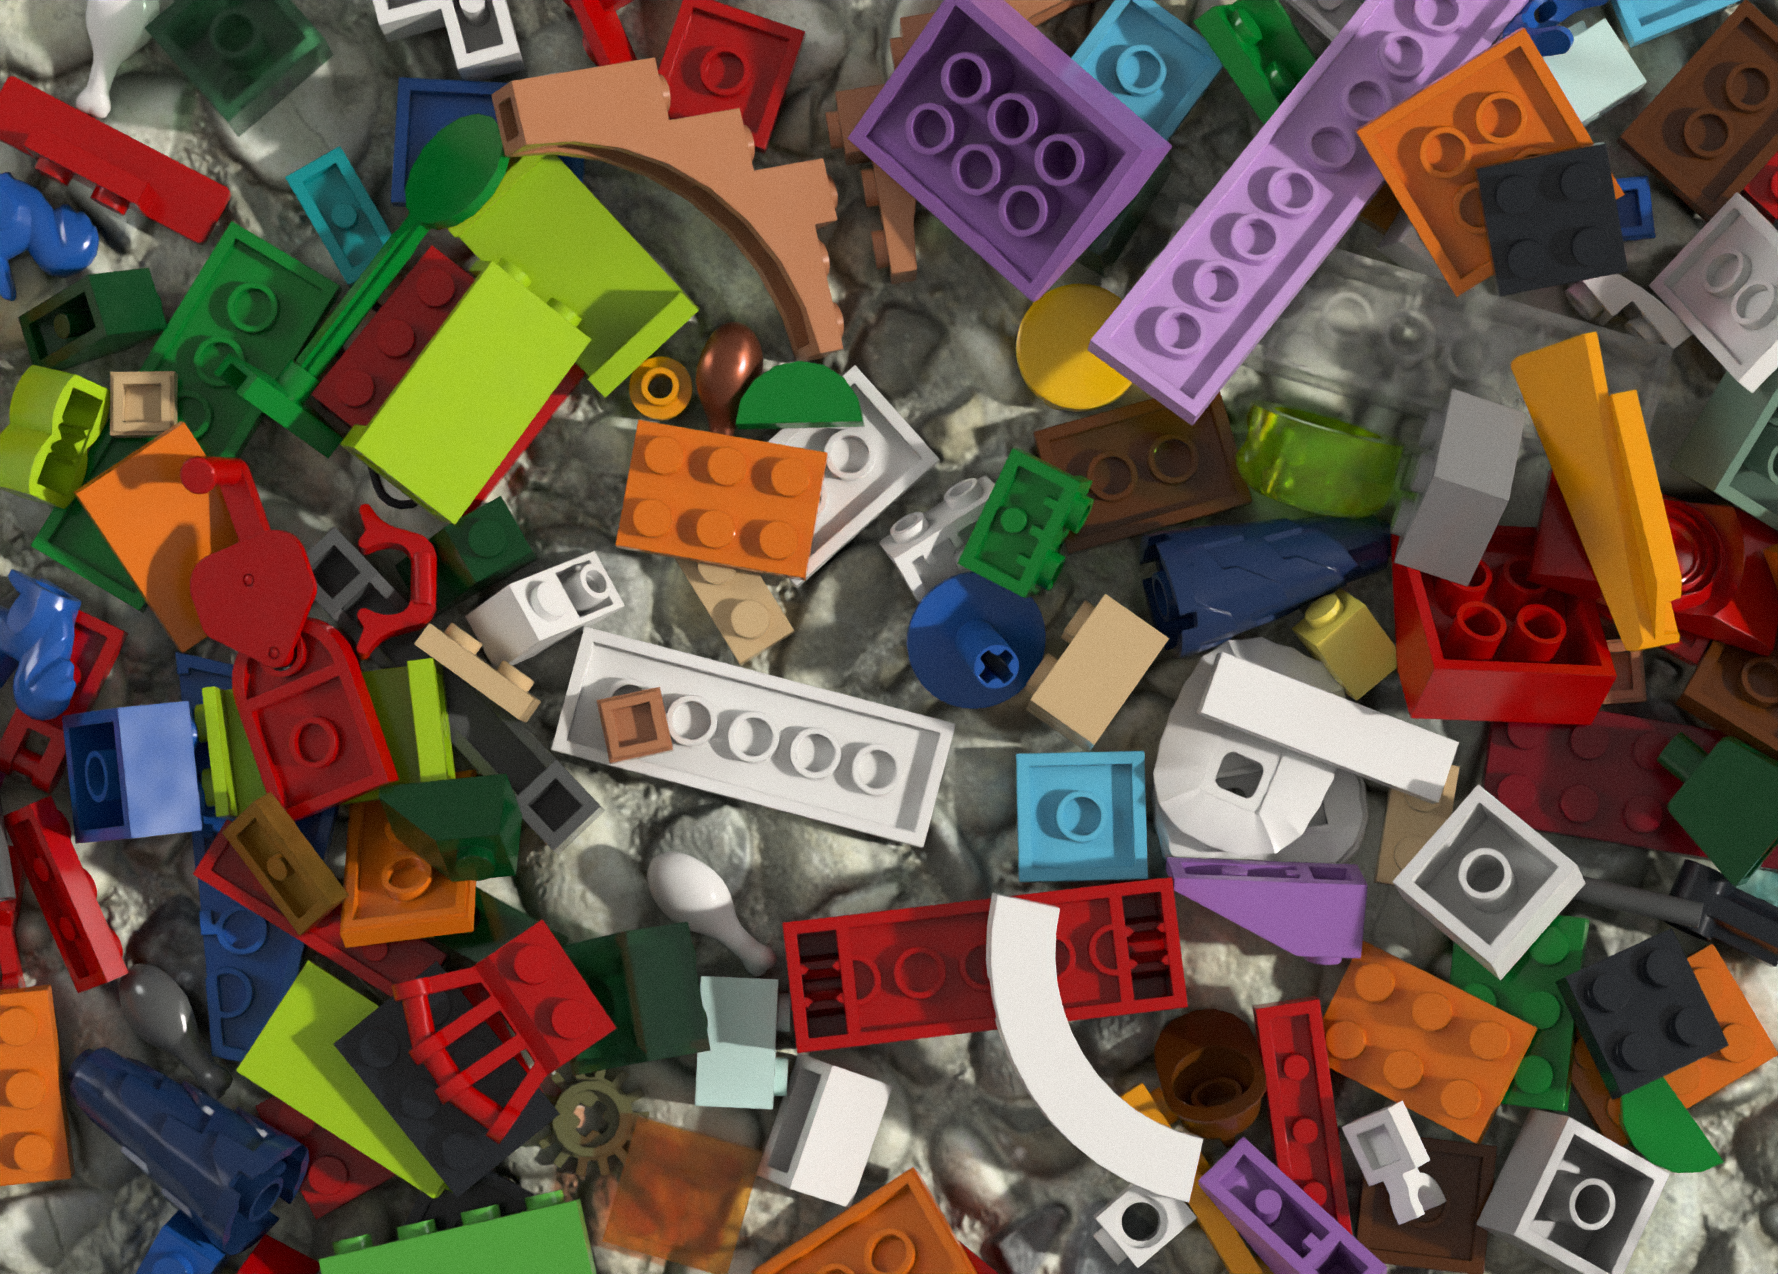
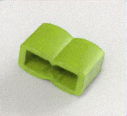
(48, 436)

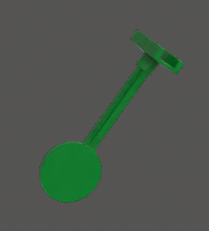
(444, 188)

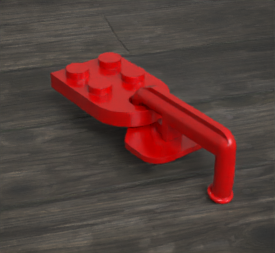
(304, 723)

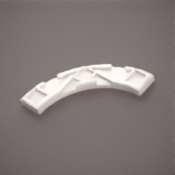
(1054, 1067)

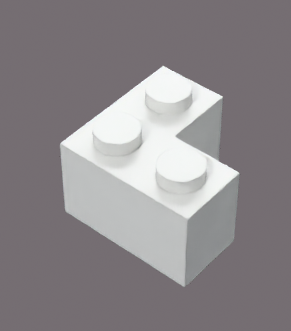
(477, 29)

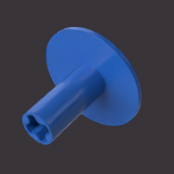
(975, 641)

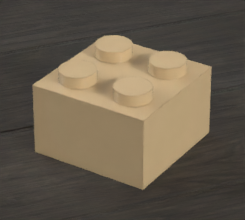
(1095, 673)

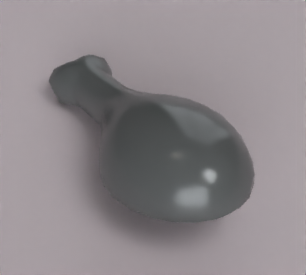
(166, 1020)

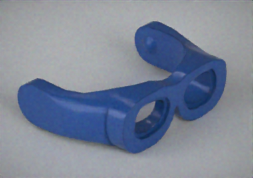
(1545, 33)

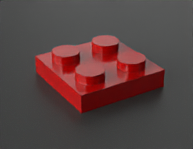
(728, 62)

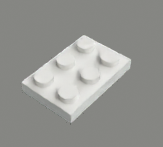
(1729, 290)
(863, 470)

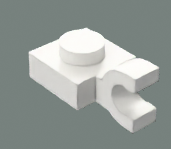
(1391, 1153)

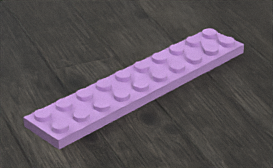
(1284, 201)

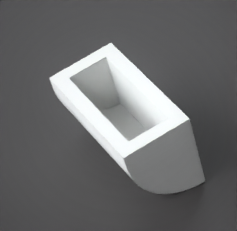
(824, 1131)

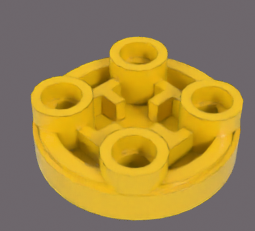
(1055, 345)

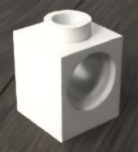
(1172, 1218)

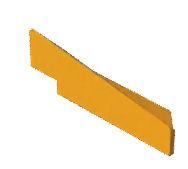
(1608, 484)

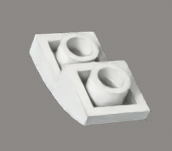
(1647, 316)

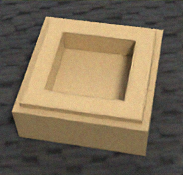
(143, 403)

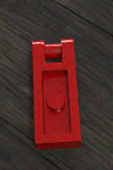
(93, 657)

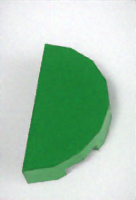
(799, 397)
(1664, 1130)

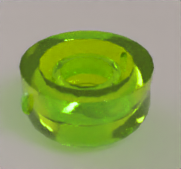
(1317, 461)

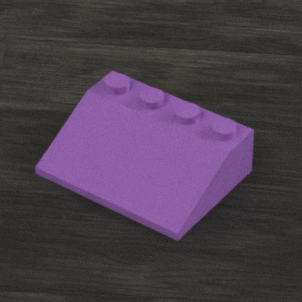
(1008, 141)

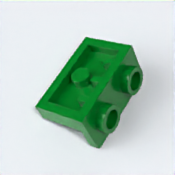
(1258, 50)
(1027, 524)

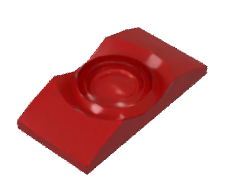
(1719, 556)

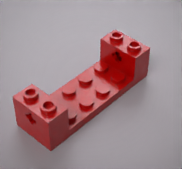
(927, 970)

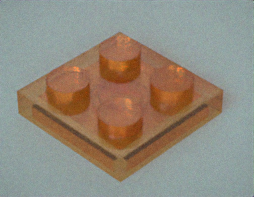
(682, 1195)

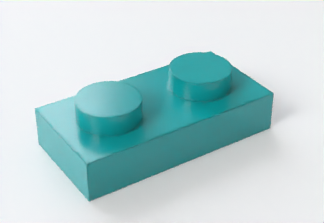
(340, 212)

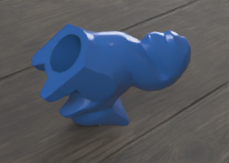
(57, 238)
(39, 640)

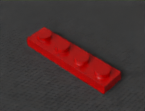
(375, 963)
(1302, 1101)

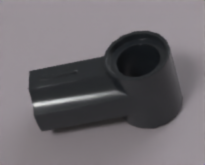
(1728, 913)

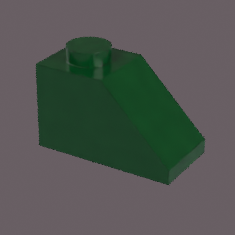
(93, 319)
(475, 554)
(458, 825)

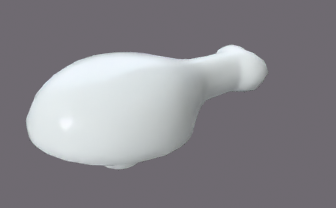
(115, 35)
(696, 894)

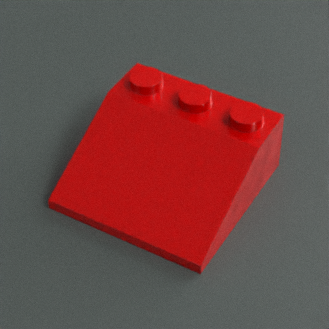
(396, 338)
(1499, 644)

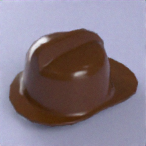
(1211, 1073)

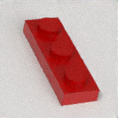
(65, 894)

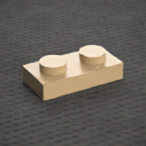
(739, 607)
(458, 653)
(1409, 826)

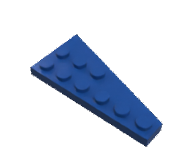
(245, 955)

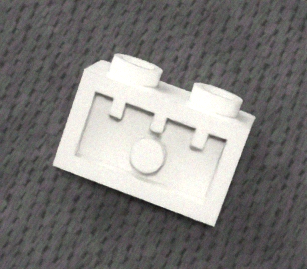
(931, 542)

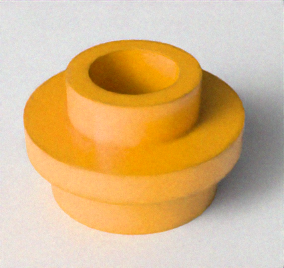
(660, 408)

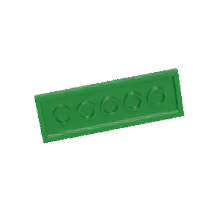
(243, 304)

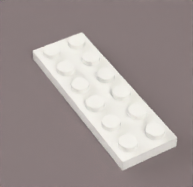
(764, 738)

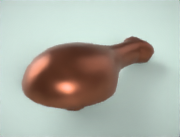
(725, 372)

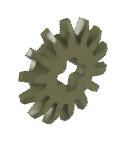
(594, 1145)

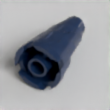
(1251, 573)
(207, 1158)

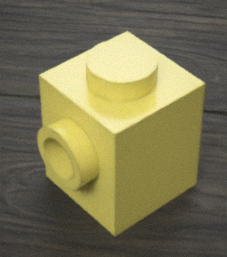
(1347, 642)

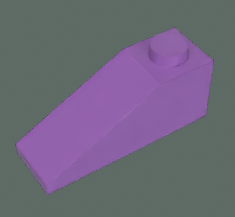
(1295, 905)
(1281, 1219)

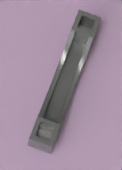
(479, 728)

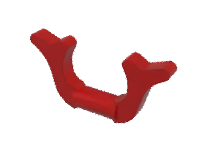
(422, 605)

